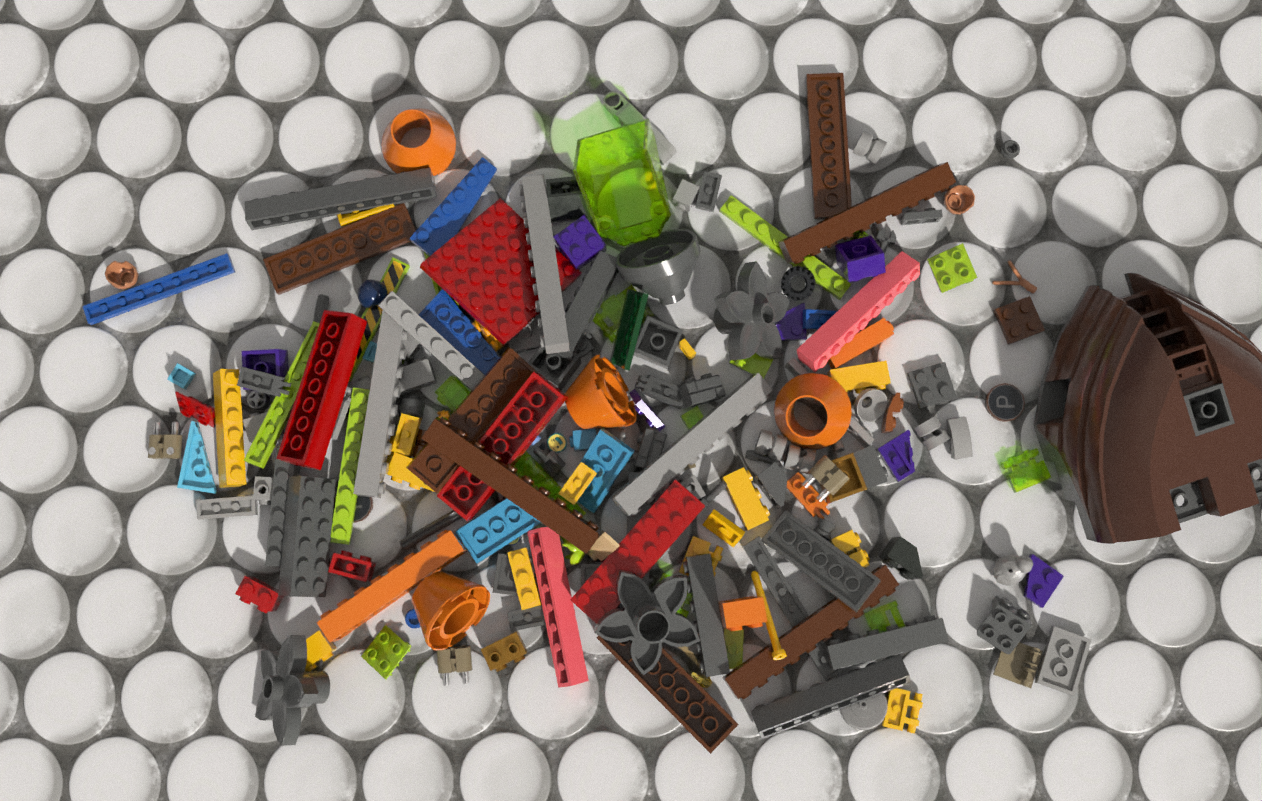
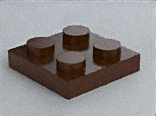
(1019, 320)

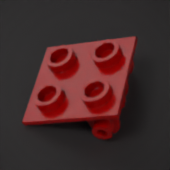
(194, 408)

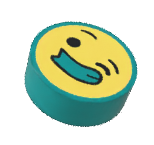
(557, 442)

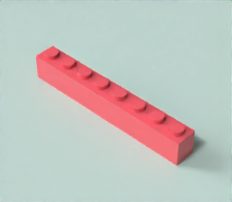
(858, 312)
(557, 607)

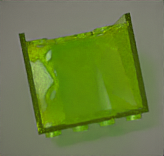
(623, 183)

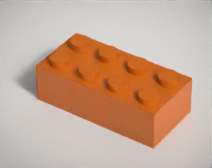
(742, 611)

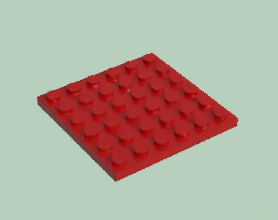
(491, 272)

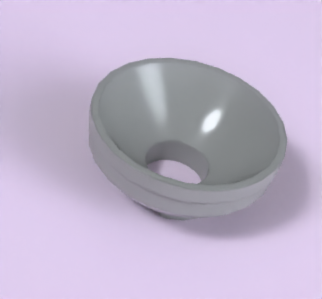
(874, 409)

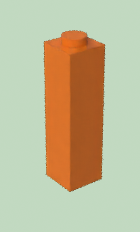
(862, 342)

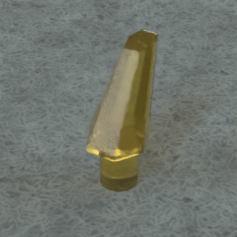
(702, 680)

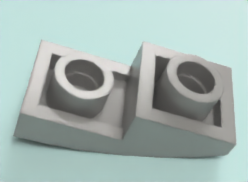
(960, 438)

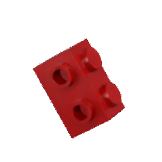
(352, 567)
(259, 593)

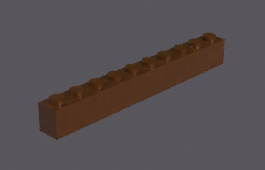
(867, 212)
(511, 484)
(803, 638)

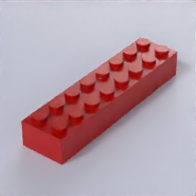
(322, 389)
(507, 437)
(639, 549)

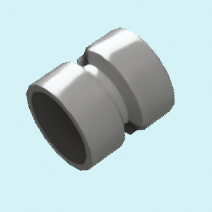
(869, 147)
(932, 433)
(770, 444)
(799, 459)

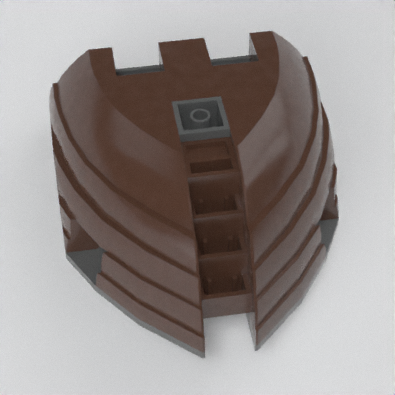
(1152, 412)

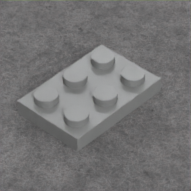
(1063, 660)

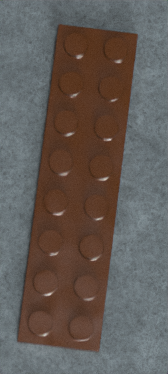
(828, 144)
(340, 249)
(474, 416)

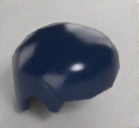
(371, 293)

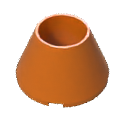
(434, 153)
(826, 391)
(600, 397)
(448, 608)

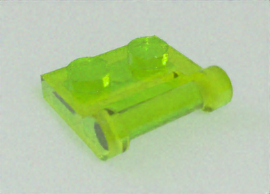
(878, 619)

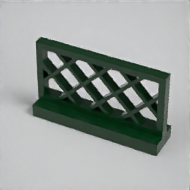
(628, 329)

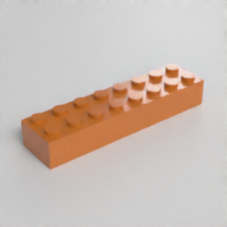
(391, 587)

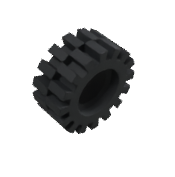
(786, 283)

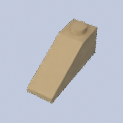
(603, 547)

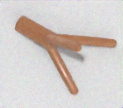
(1024, 283)

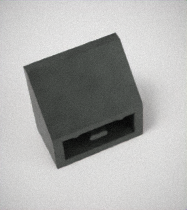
(565, 199)
(902, 556)

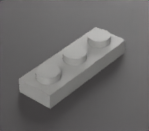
(226, 507)

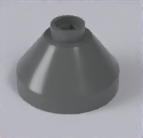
(661, 264)

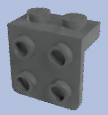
(1004, 625)

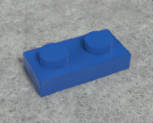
(816, 318)

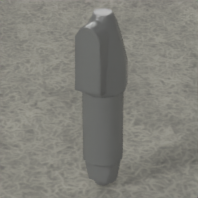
(757, 457)

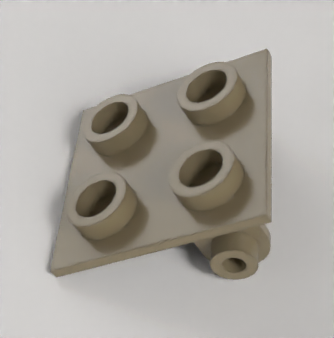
(1019, 665)

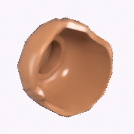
(959, 199)
(121, 274)

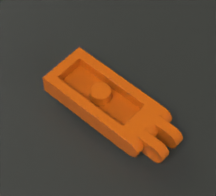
(806, 496)

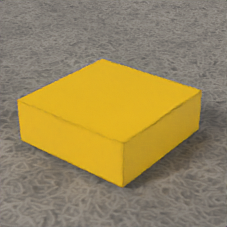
(687, 349)

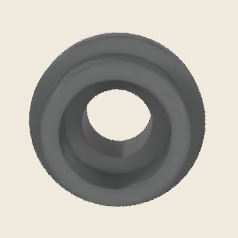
(1010, 144)

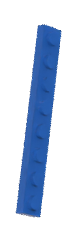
(158, 289)

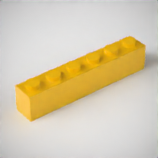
(229, 428)

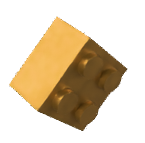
(854, 485)

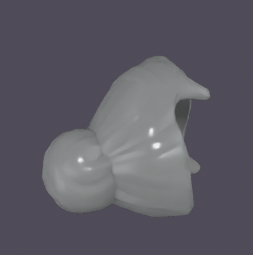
(1019, 564)

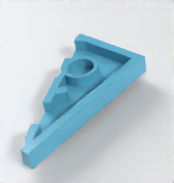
(195, 468)

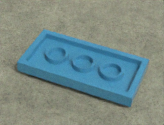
(607, 458)
(495, 529)

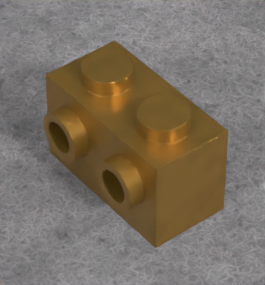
(504, 651)

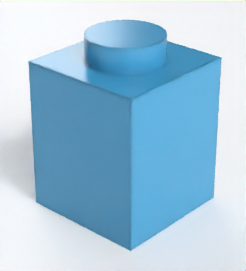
(582, 439)

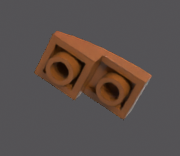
(894, 407)

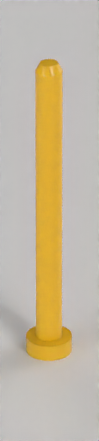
(778, 653)

